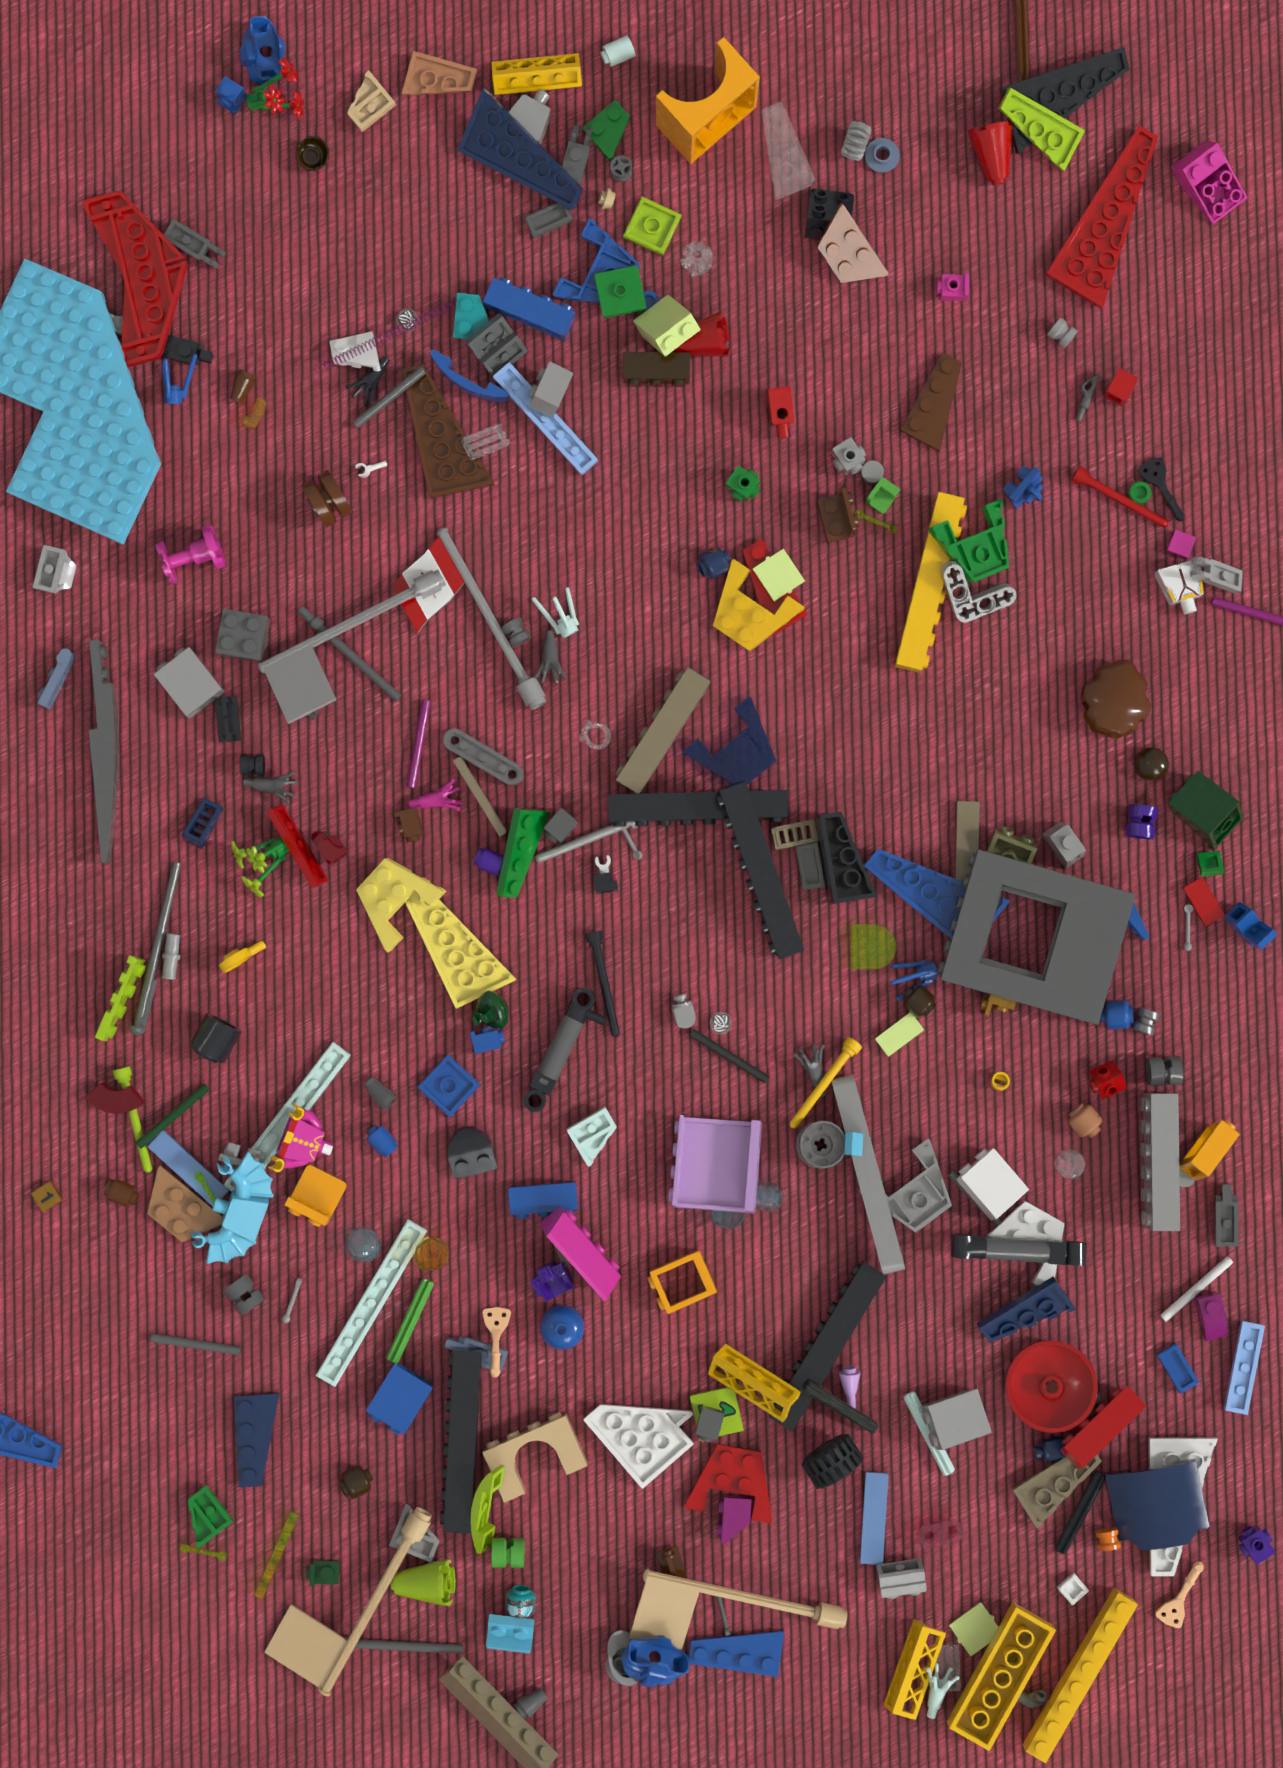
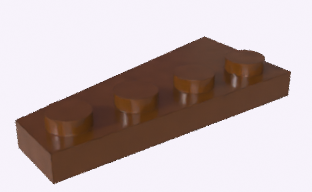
(931, 410)

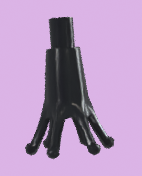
(369, 382)

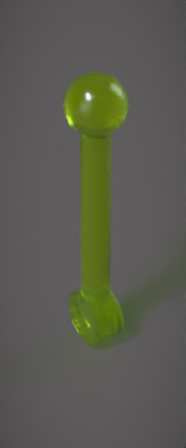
(893, 528)
(199, 1177)
(221, 1555)

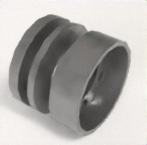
(831, 1137)

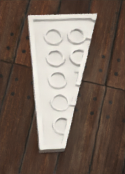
(1162, 1453)

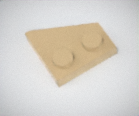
(370, 103)

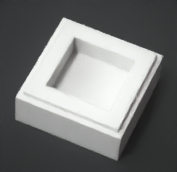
(1072, 1588)

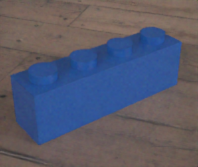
(529, 309)

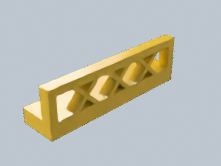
(536, 76)
(754, 1378)
(907, 1667)

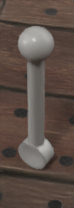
(637, 854)
(1187, 945)
(286, 1318)

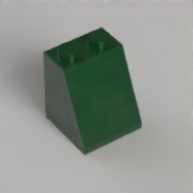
(1206, 809)

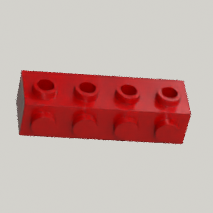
(1103, 1427)

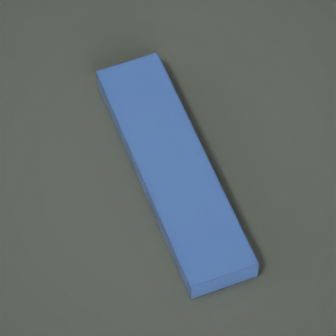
(186, 1166)
(874, 1517)

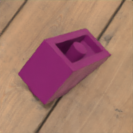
(1211, 1315)

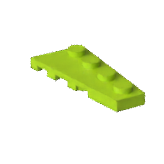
(1044, 128)
(127, 980)

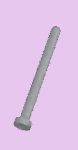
(581, 841)

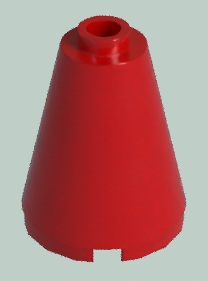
(993, 150)
(710, 339)

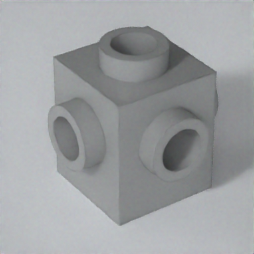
(848, 449)

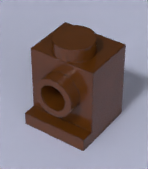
(410, 824)

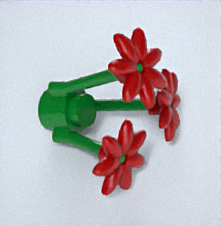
(272, 100)

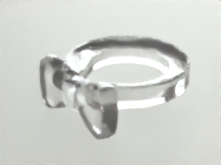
(589, 725)

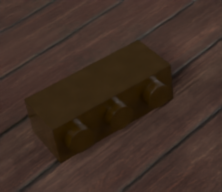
(656, 369)

